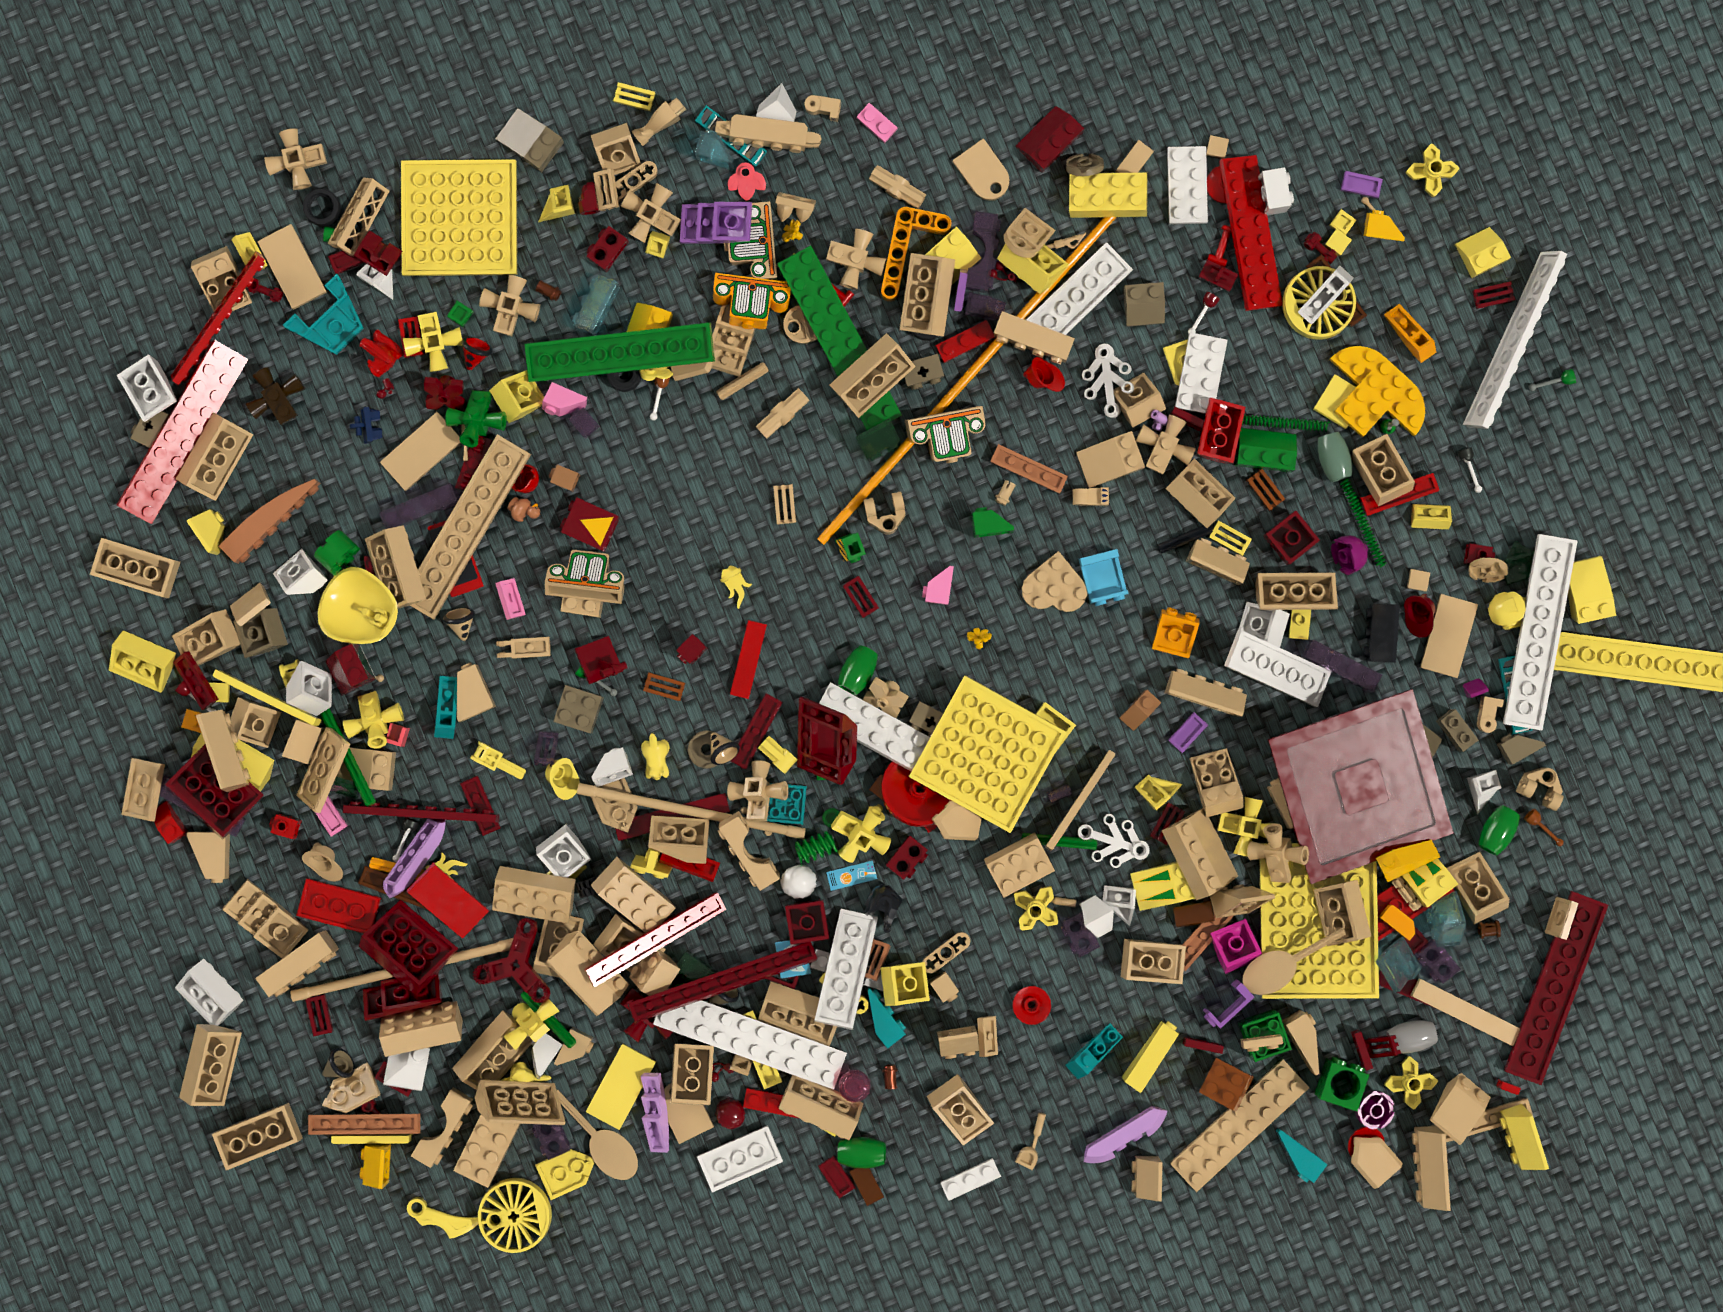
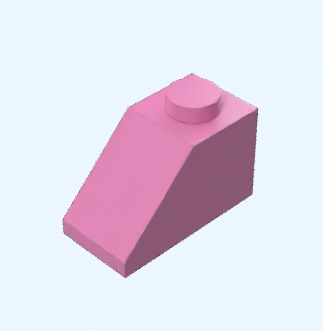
(562, 401)
(939, 588)

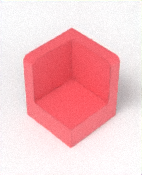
(397, 735)

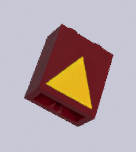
(589, 524)

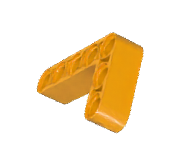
(902, 245)

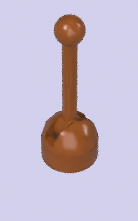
(1534, 818)

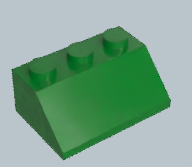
(1266, 450)

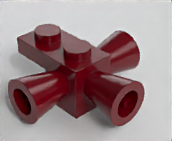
(637, 1029)

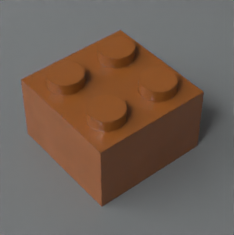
(1226, 1084)

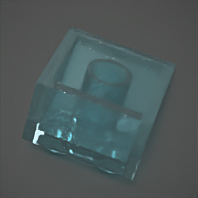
(712, 150)
(1447, 920)

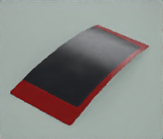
(470, 577)

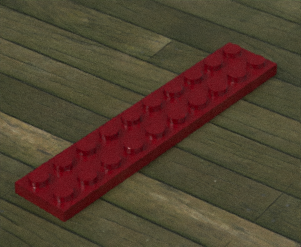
(1555, 992)

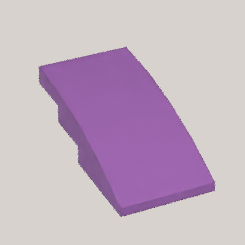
(716, 222)

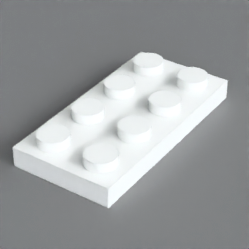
(1187, 185)
(1200, 372)
(740, 1158)

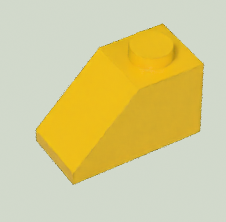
(1381, 226)

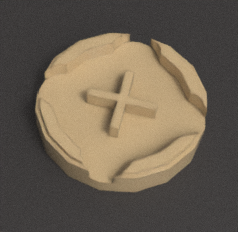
(1488, 569)

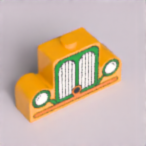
(750, 298)

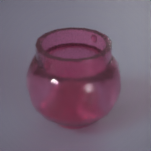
(854, 1086)

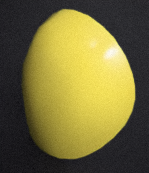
(357, 607)

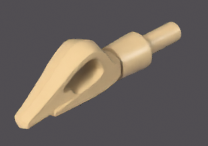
(1066, 242)

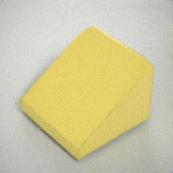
(657, 244)

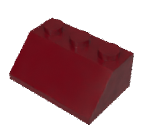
(1050, 138)

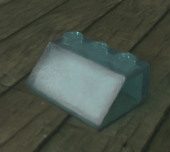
(596, 305)

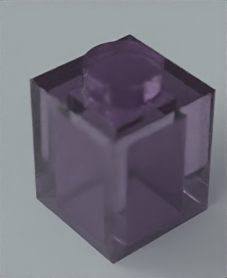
(583, 422)

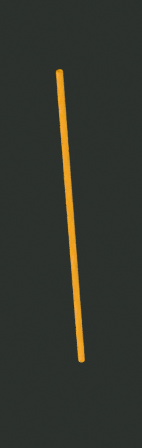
(959, 386)

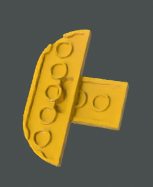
(1378, 390)

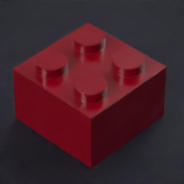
(1291, 538)
(807, 921)

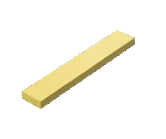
(261, 695)

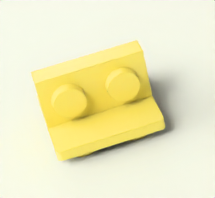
(651, 864)

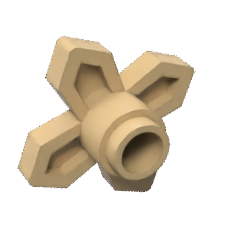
(886, 696)

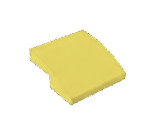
(1332, 397)

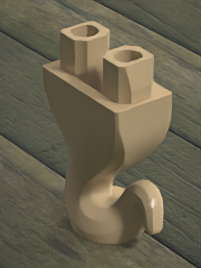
(662, 118)

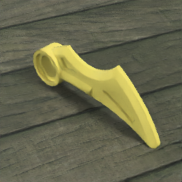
(452, 1225)

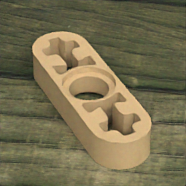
(647, 177)
(946, 944)

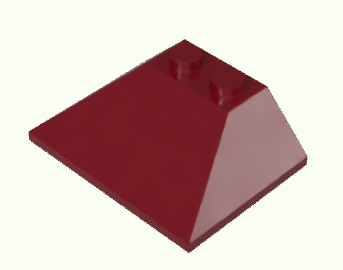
(825, 741)

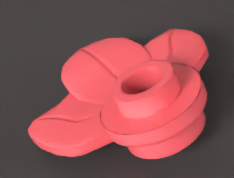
(746, 184)

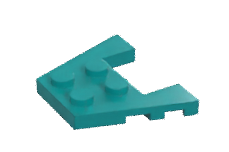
(336, 326)

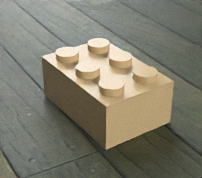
(1382, 470)
(1019, 864)
(692, 1074)

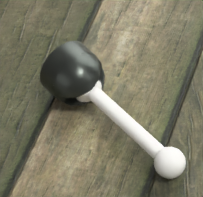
(1467, 455)
(409, 825)

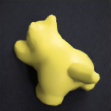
(655, 755)
(522, 1073)

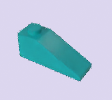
(446, 708)
(1304, 1161)

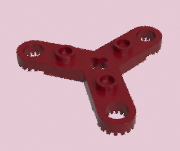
(525, 974)

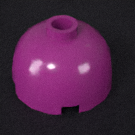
(1350, 553)
(1375, 1109)

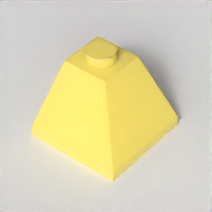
(209, 530)

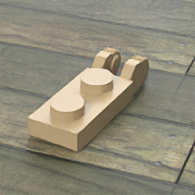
(526, 647)

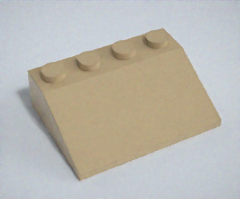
(1200, 854)
(519, 1102)

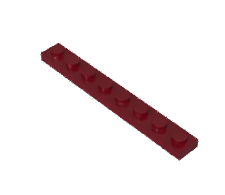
(429, 812)

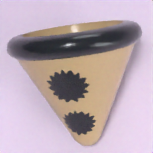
(460, 621)
(722, 749)

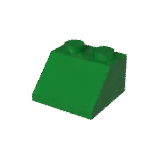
(989, 523)

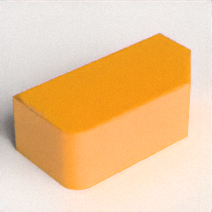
(1398, 921)

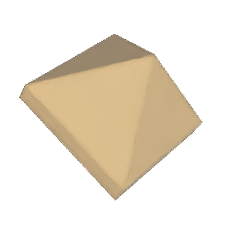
(741, 1065)

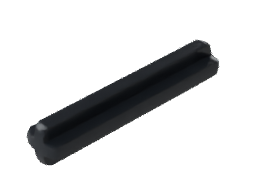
(1184, 538)

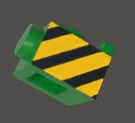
(857, 549)

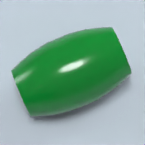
(858, 670)
(1499, 830)
(861, 1152)

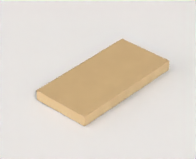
(292, 266)
(421, 451)
(1449, 636)
(323, 769)

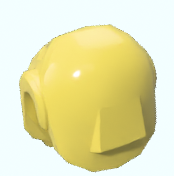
(1507, 610)

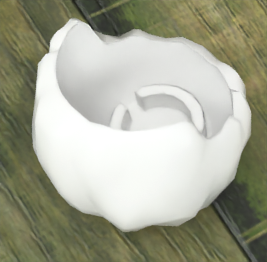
(798, 881)

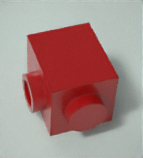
(285, 826)

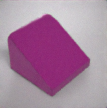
(1475, 688)

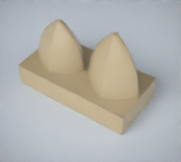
(787, 202)

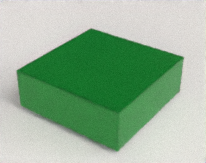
(460, 313)

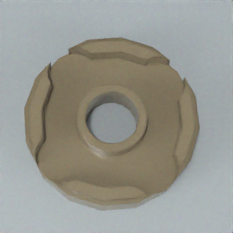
(1084, 165)
(695, 752)

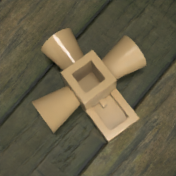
(296, 159)
(651, 213)
(855, 258)
(509, 306)
(1165, 445)
(758, 792)
(1277, 853)

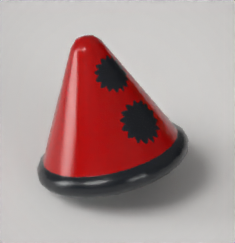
(475, 351)

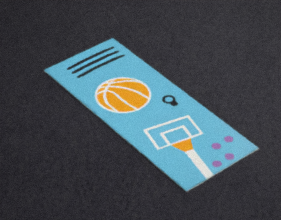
(851, 875)

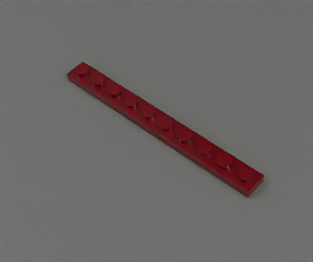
(722, 982)

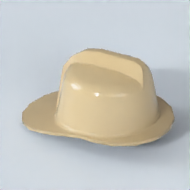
(323, 862)

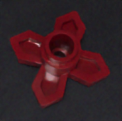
(444, 391)

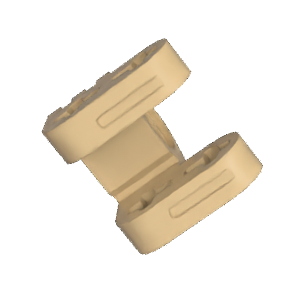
(899, 508)
(1528, 786)

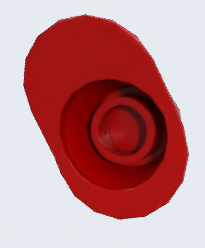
(1044, 374)

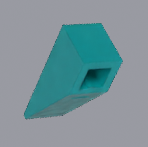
(885, 1024)
(1093, 1052)

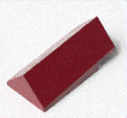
(394, 998)

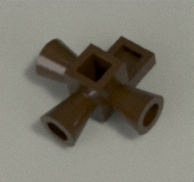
(275, 396)

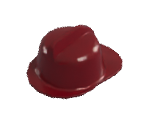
(1419, 615)

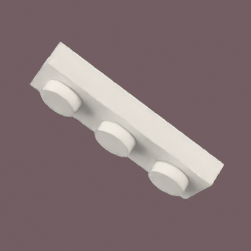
(970, 1179)

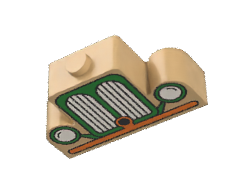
(760, 248)
(947, 432)
(585, 578)

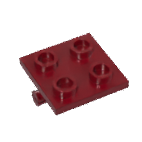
(599, 660)

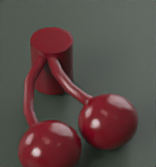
(999, 266)
(388, 386)
(715, 1077)

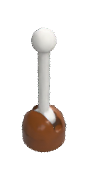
(660, 384)

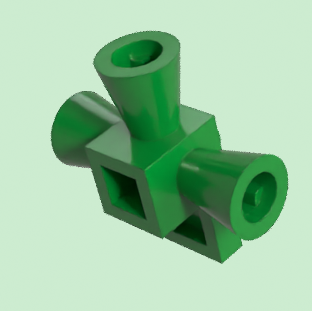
(476, 418)

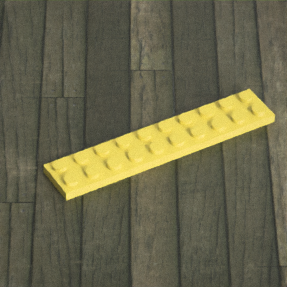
(1640, 662)

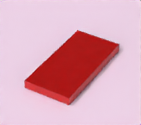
(447, 900)
(338, 906)

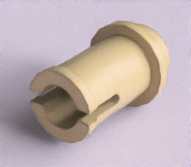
(1005, 492)

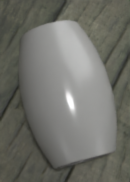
(1414, 1035)

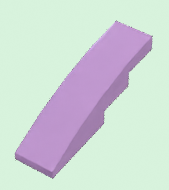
(656, 1115)

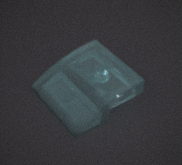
(1398, 964)

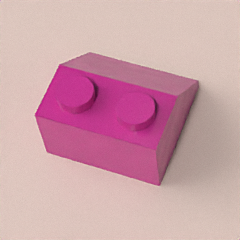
(1235, 946)

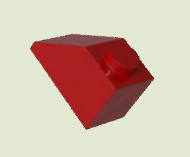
(169, 823)

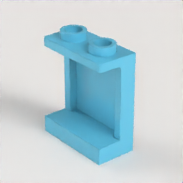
(1103, 577)

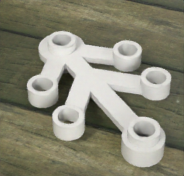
(1107, 377)
(1117, 842)

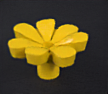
(792, 231)
(979, 637)

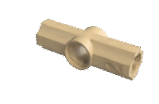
(897, 187)
(782, 413)

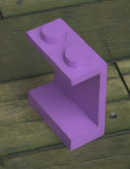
(1233, 1009)

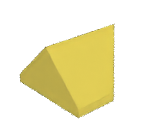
(558, 204)
(1157, 790)

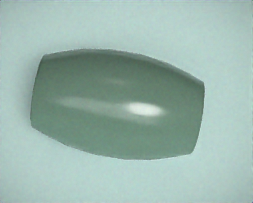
(1334, 457)

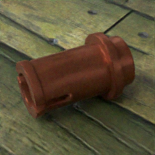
(548, 290)
(890, 1076)

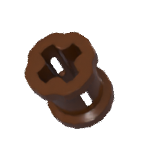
(1489, 929)

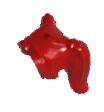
(384, 352)

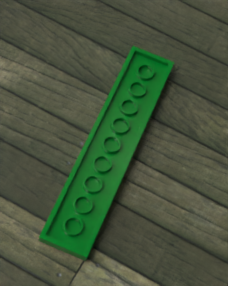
(831, 324)
(619, 352)

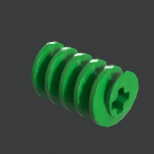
(815, 847)

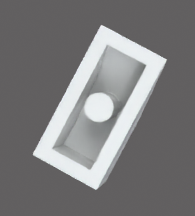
(612, 767)
(543, 1053)

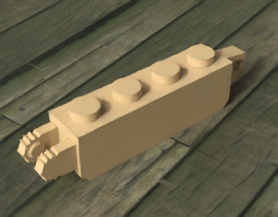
(768, 133)

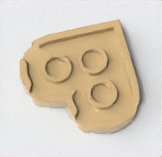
(1054, 585)

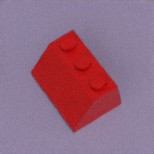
(1221, 431)

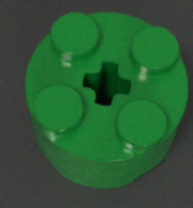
(336, 552)

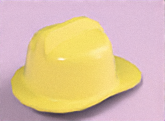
(563, 778)

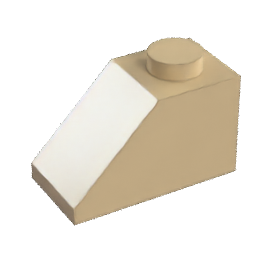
(582, 1046)

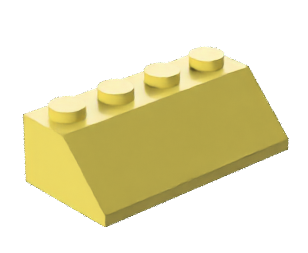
(257, 763)

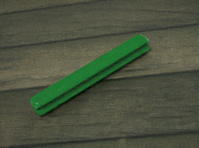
(1071, 842)
(551, 1022)

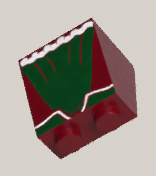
(350, 668)

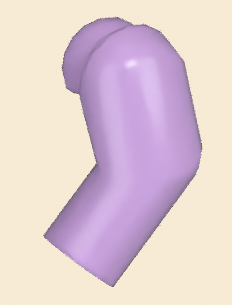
(1159, 420)

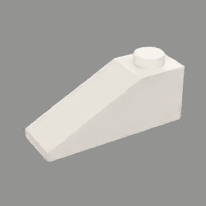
(1325, 295)

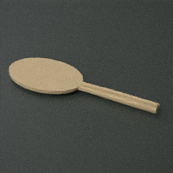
(1277, 968)
(608, 1149)

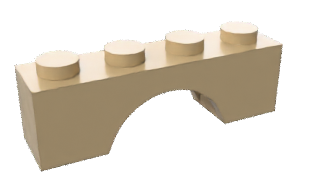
(761, 871)
(429, 1148)

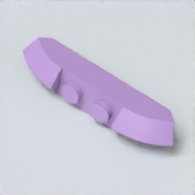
(414, 857)
(1146, 1121)

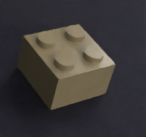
(578, 709)

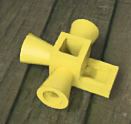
(432, 341)
(373, 720)
(1246, 825)
(860, 833)
(530, 1022)

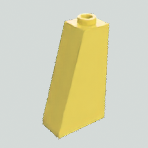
(1150, 1056)

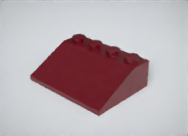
(200, 792)
(407, 947)

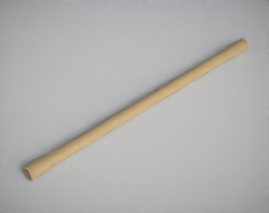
(593, 791)
(307, 992)

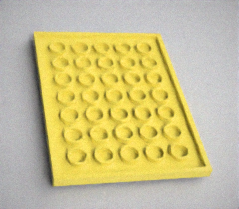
(1294, 923)

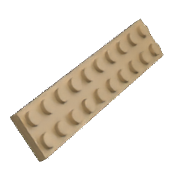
(469, 522)

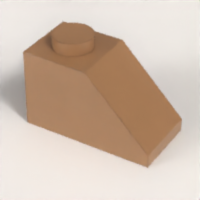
(1140, 710)

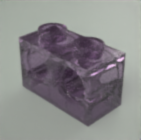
(1075, 936)
(1441, 957)
(557, 1134)

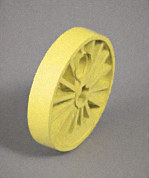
(1291, 309)
(543, 1212)

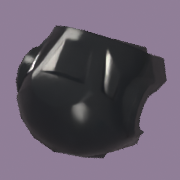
(886, 900)

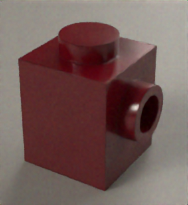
(1476, 551)

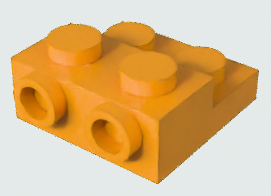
(1176, 632)

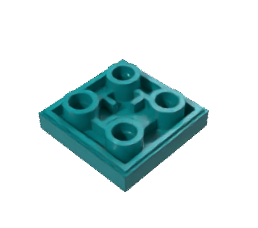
(788, 810)

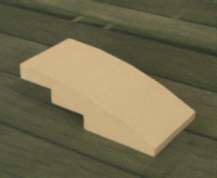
(734, 343)
(265, 919)

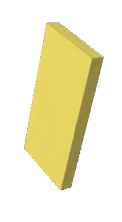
(620, 1086)

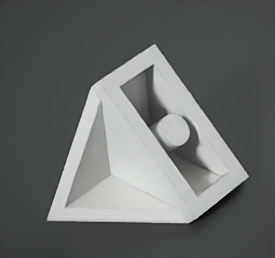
(777, 106)
(377, 279)
(1483, 788)
(1121, 901)
(1097, 916)

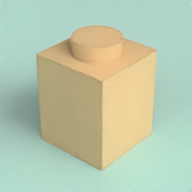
(944, 987)

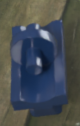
(367, 416)

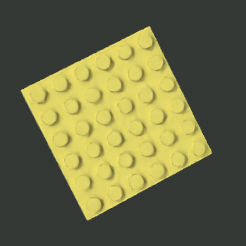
(459, 217)
(987, 754)

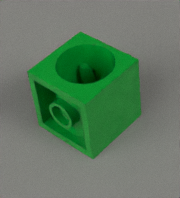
(1263, 1025)
(1349, 1099)

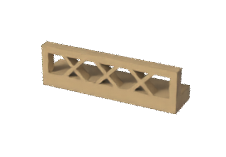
(354, 211)

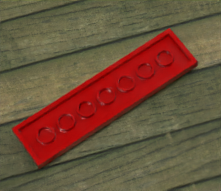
(1250, 233)

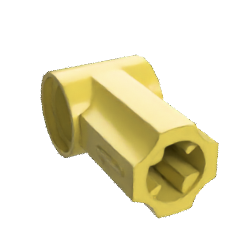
(781, 757)

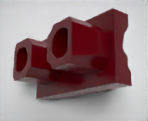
(1218, 275)

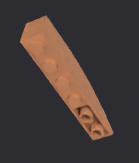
(265, 521)

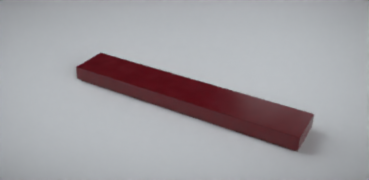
(642, 823)

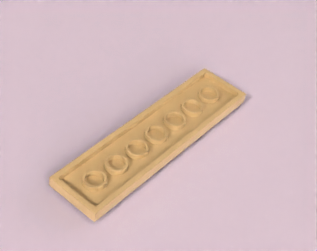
(1238, 1128)

